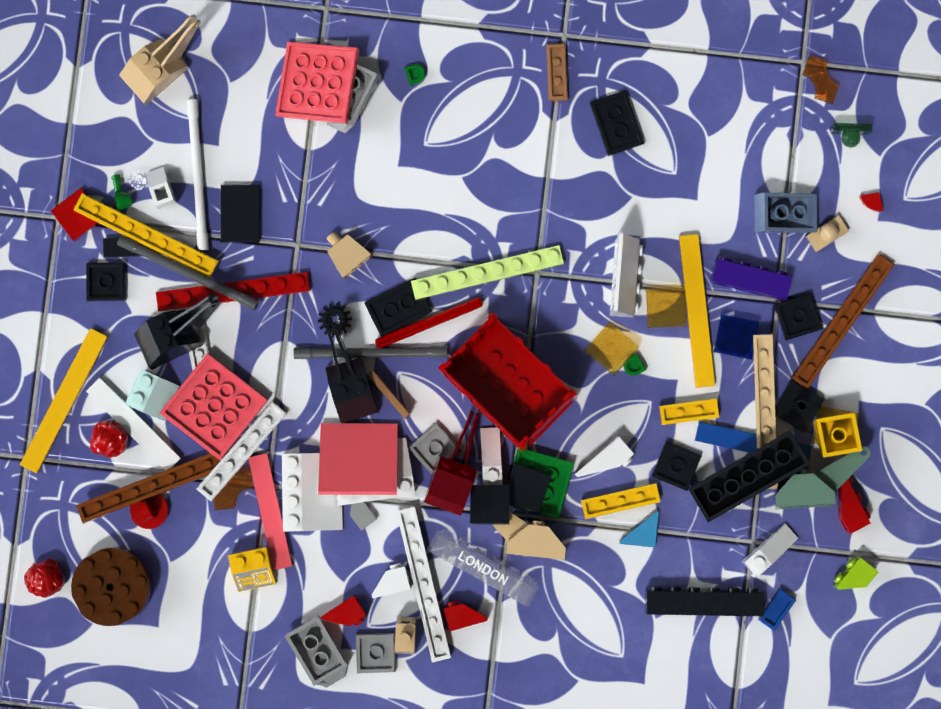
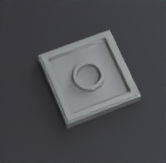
(432, 445)
(375, 653)

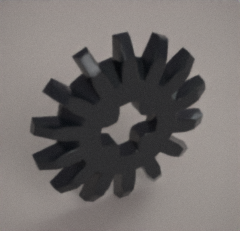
(333, 312)

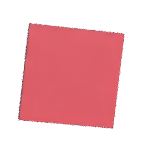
(317, 82)
(213, 406)
(358, 459)

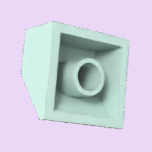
(151, 394)

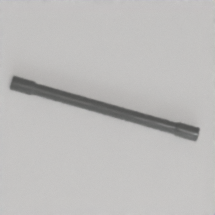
(241, 298)
(432, 352)

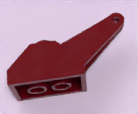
(451, 480)

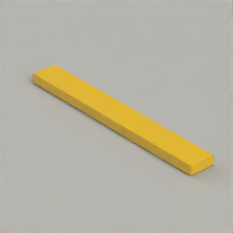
(146, 235)
(696, 311)
(64, 401)

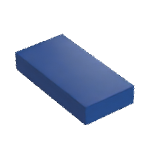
(777, 609)

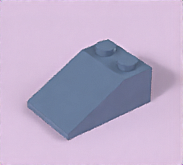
(785, 213)

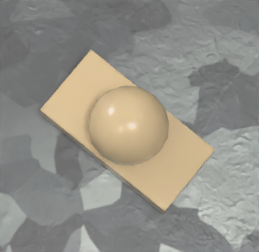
(827, 233)

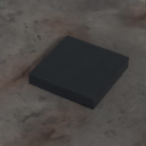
(106, 281)
(798, 316)
(676, 466)
(527, 487)
(489, 505)

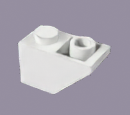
(160, 188)

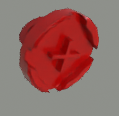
(150, 512)

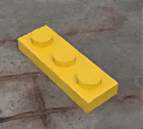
(689, 411)

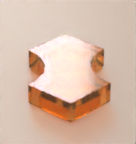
(824, 87)
(228, 495)

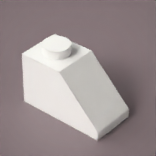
(393, 581)

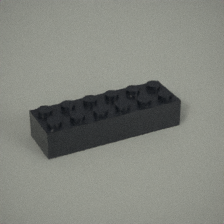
(749, 476)

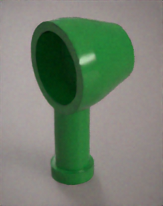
(123, 199)

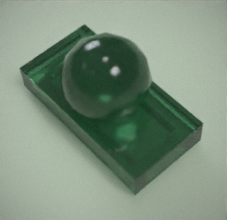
(851, 132)

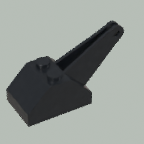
(174, 332)
(349, 384)

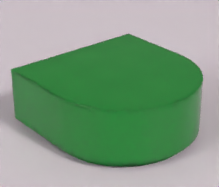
(415, 74)
(634, 366)

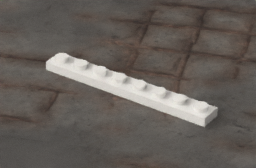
(423, 584)

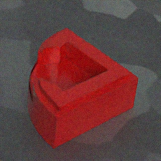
(872, 201)

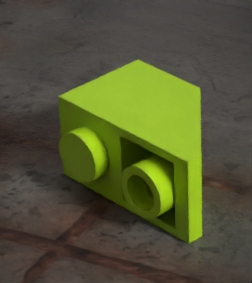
(857, 575)

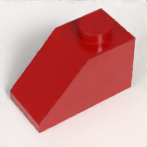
(346, 613)
(461, 615)

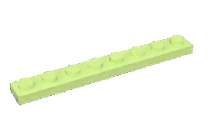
(487, 272)

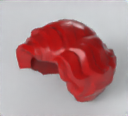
(108, 439)
(44, 578)

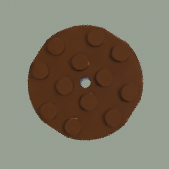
(93, 589)

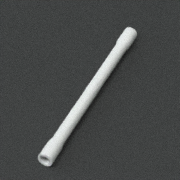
(193, 115)

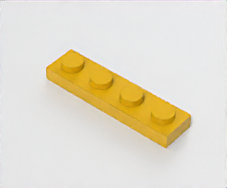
(620, 501)

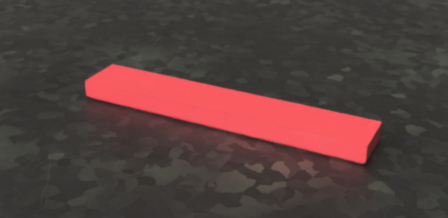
(270, 511)

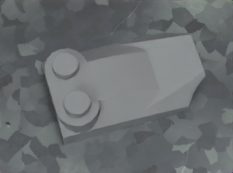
(364, 84)
(317, 652)

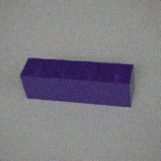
(750, 279)

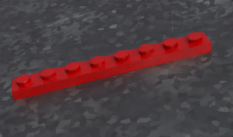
(255, 288)

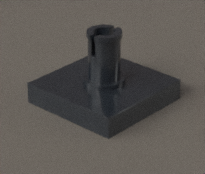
(798, 406)

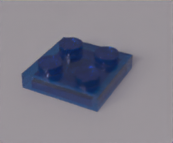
(735, 337)

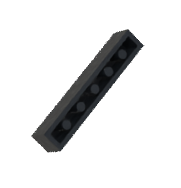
(704, 602)

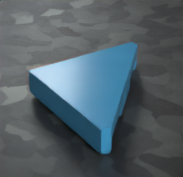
(644, 533)

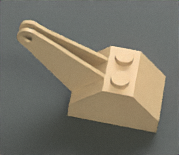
(158, 64)
(531, 539)

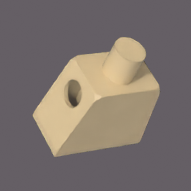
(346, 254)
(405, 635)

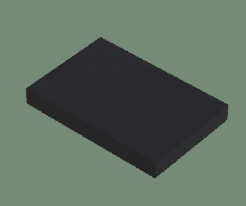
(616, 123)
(240, 214)
(396, 308)

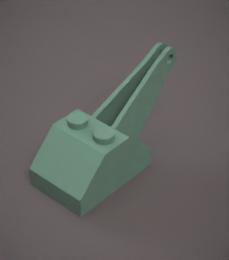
(819, 488)

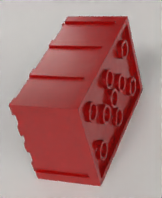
(508, 383)

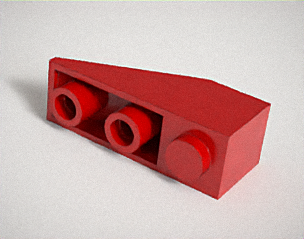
(850, 510)

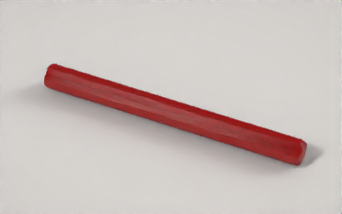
(428, 322)

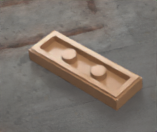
(556, 72)
(389, 394)

